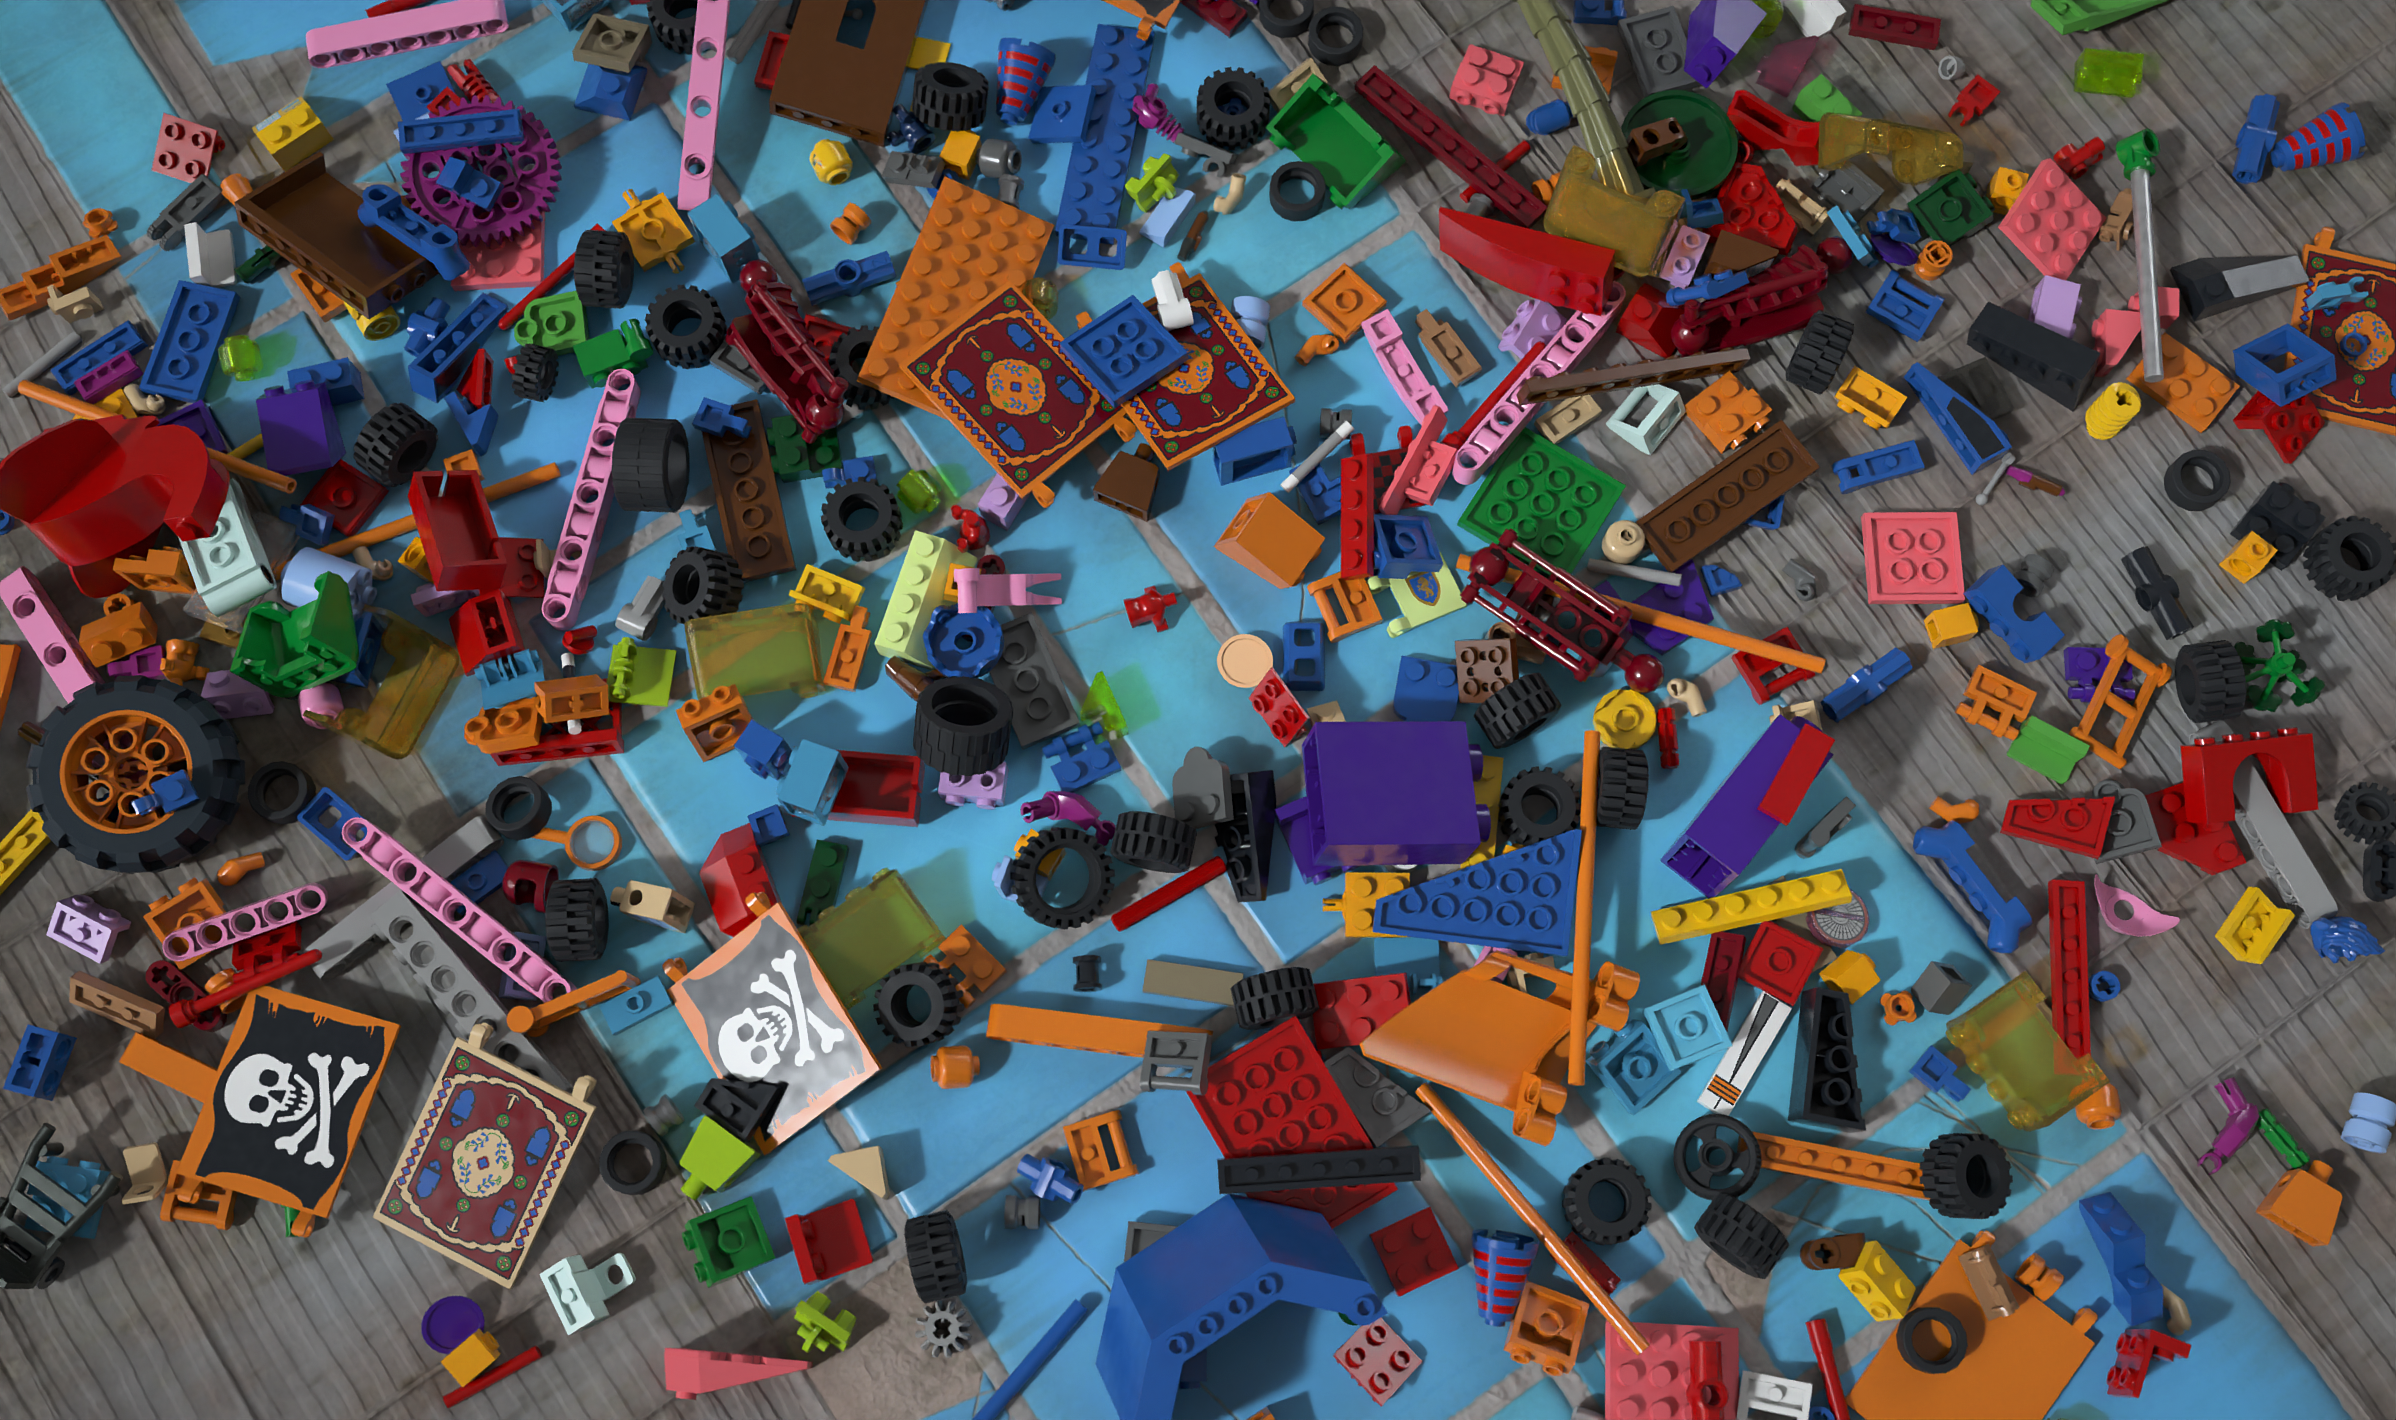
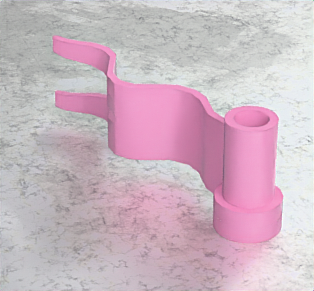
(999, 589)

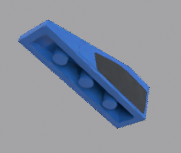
(451, 353)
(1966, 428)

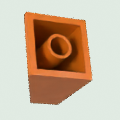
(1271, 541)

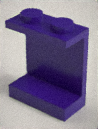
(1295, 828)

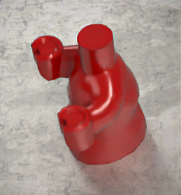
(973, 531)
(1149, 607)

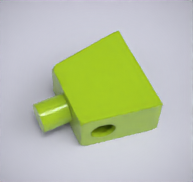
(714, 1159)

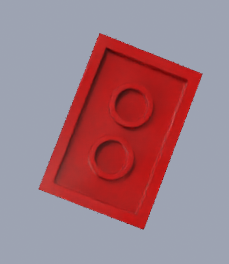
(1357, 1007)

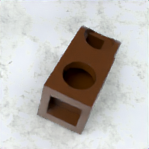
(1655, 140)

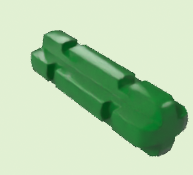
(2282, 1139)

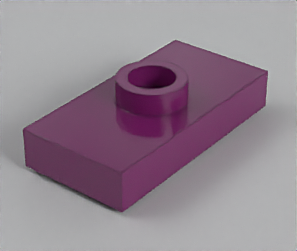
(108, 377)

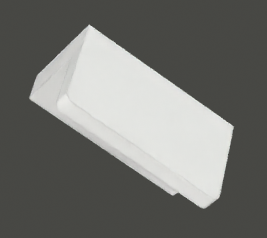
(1815, 16)
(210, 256)

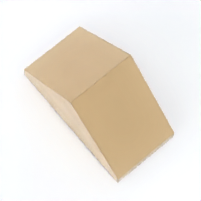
(866, 1167)

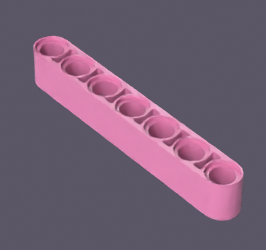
(405, 31)

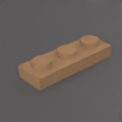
(116, 1004)

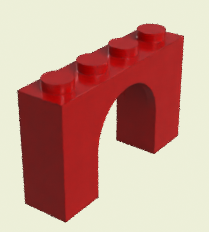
(2211, 769)

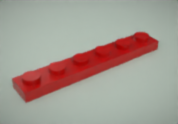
(2069, 964)

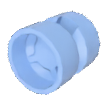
(1252, 316)
(2369, 1122)

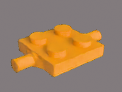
(654, 231)
(1360, 900)

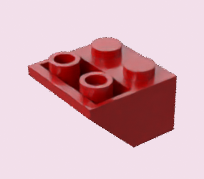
(485, 630)

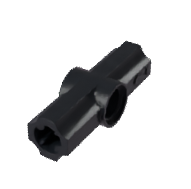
(2157, 593)

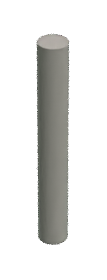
(43, 363)
(1634, 572)

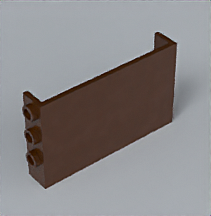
(318, 229)

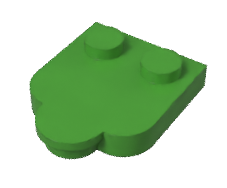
(554, 323)

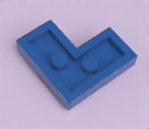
(1320, 494)

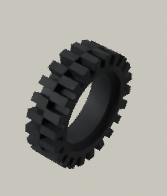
(1097, 888)

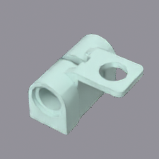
(582, 1292)

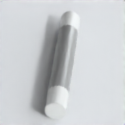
(1317, 456)

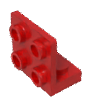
(2287, 426)
(829, 1242)
(2134, 1352)

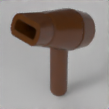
(909, 678)

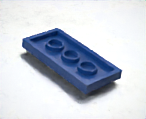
(189, 342)

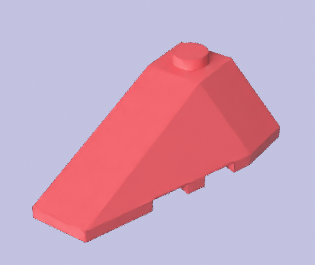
(709, 1371)

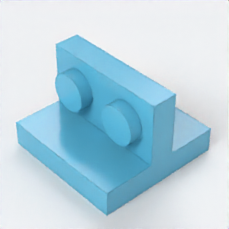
(1687, 1028)

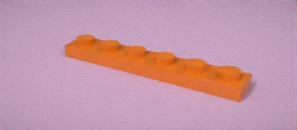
(1838, 1165)

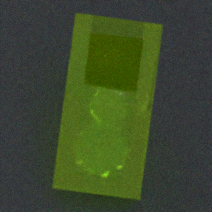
(1101, 700)

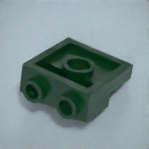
(1952, 208)
(797, 458)

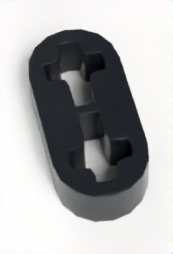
(2377, 870)

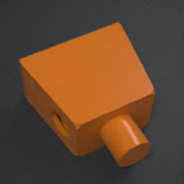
(2304, 1204)

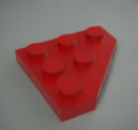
(1753, 210)
(2204, 845)

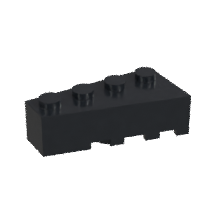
(2035, 354)
(1824, 1065)

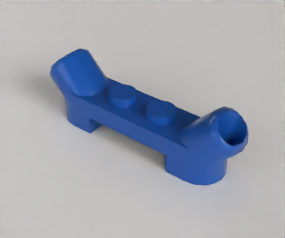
(437, 244)
(2005, 918)

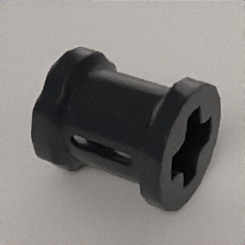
(1087, 973)

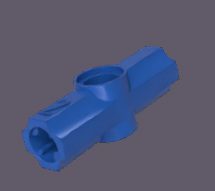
(2256, 138)
(832, 283)
(1866, 685)

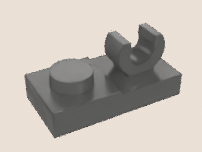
(1193, 146)
(913, 169)

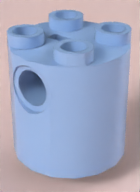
(300, 575)

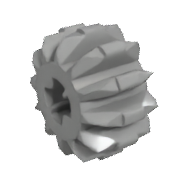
(932, 1328)

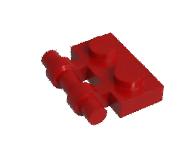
(269, 945)

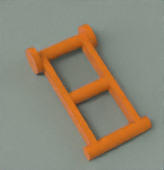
(2156, 677)
(537, 1019)

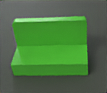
(2046, 749)

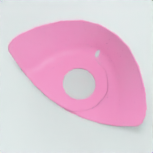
(2144, 920)

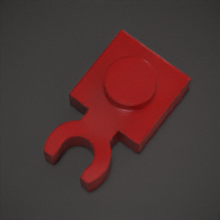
(1974, 99)

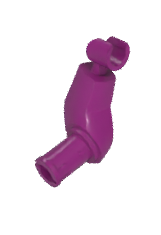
(1071, 806)
(2238, 1125)

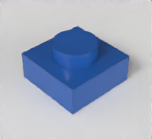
(768, 825)

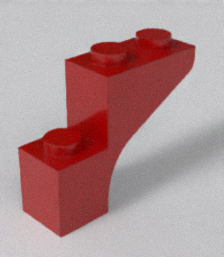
(1771, 129)

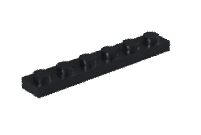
(1319, 1169)

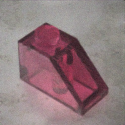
(1785, 64)

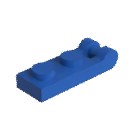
(1878, 466)

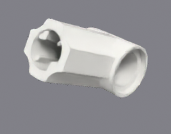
(1172, 307)

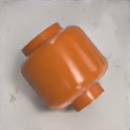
(954, 1067)
(2100, 1108)

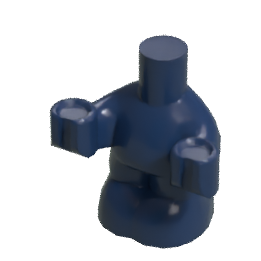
(911, 129)

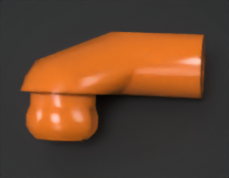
(1316, 346)
(1960, 812)
(236, 868)

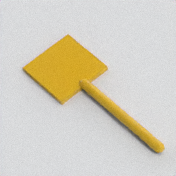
(928, 52)

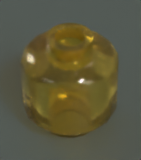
(1042, 295)

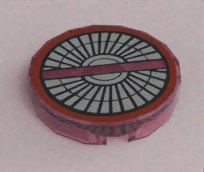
(1840, 924)

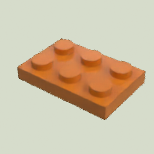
(2189, 386)

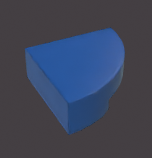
(1719, 580)

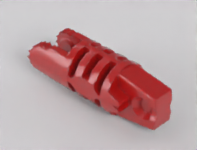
(473, 83)

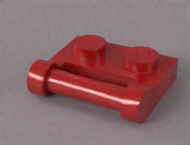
(1754, 667)

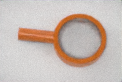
(589, 843)

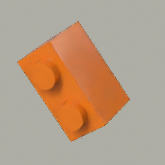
(118, 634)

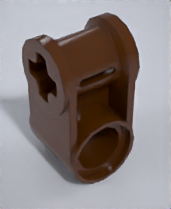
(1838, 1251)

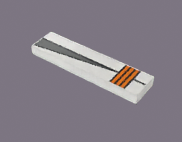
(1745, 1055)

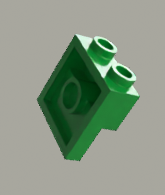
(727, 1242)

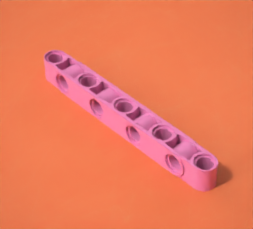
(703, 91)
(1559, 356)
(584, 520)
(53, 640)
(443, 899)

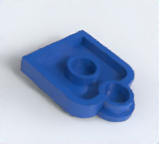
(1425, 691)

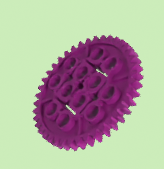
(530, 187)

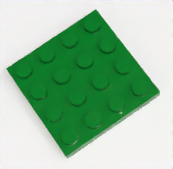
(1545, 498)

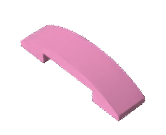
(1400, 366)

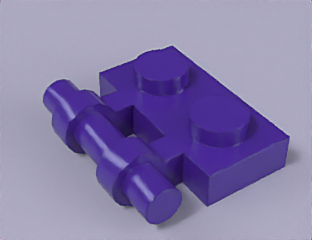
(2088, 665)

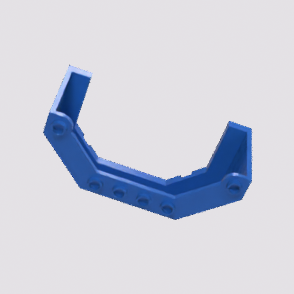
(1210, 1281)

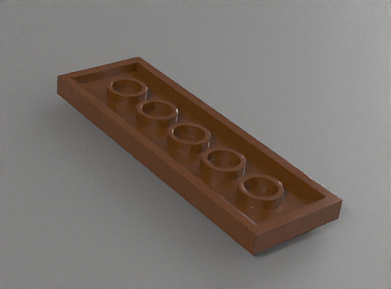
(1726, 496)
(749, 498)

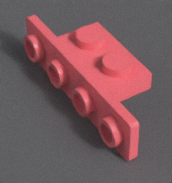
(1424, 467)

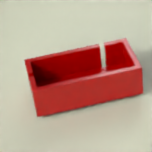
(457, 531)
(880, 789)

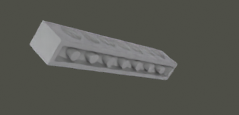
(404, 909)

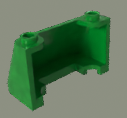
(1335, 140)
(301, 646)

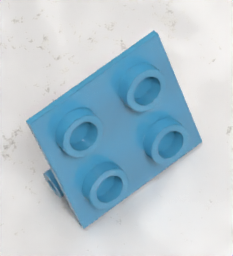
(510, 684)
(1411, 955)

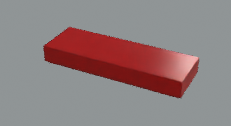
(1796, 774)

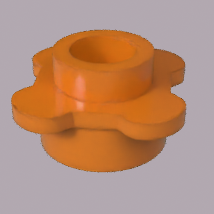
(99, 222)
(1905, 1001)

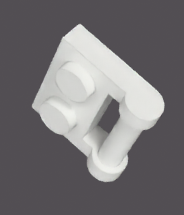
(1773, 1396)

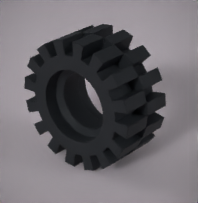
(535, 372)
(2358, 825)

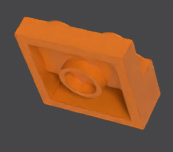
(1728, 412)
(161, 571)
(715, 721)
(193, 904)
(1546, 1329)

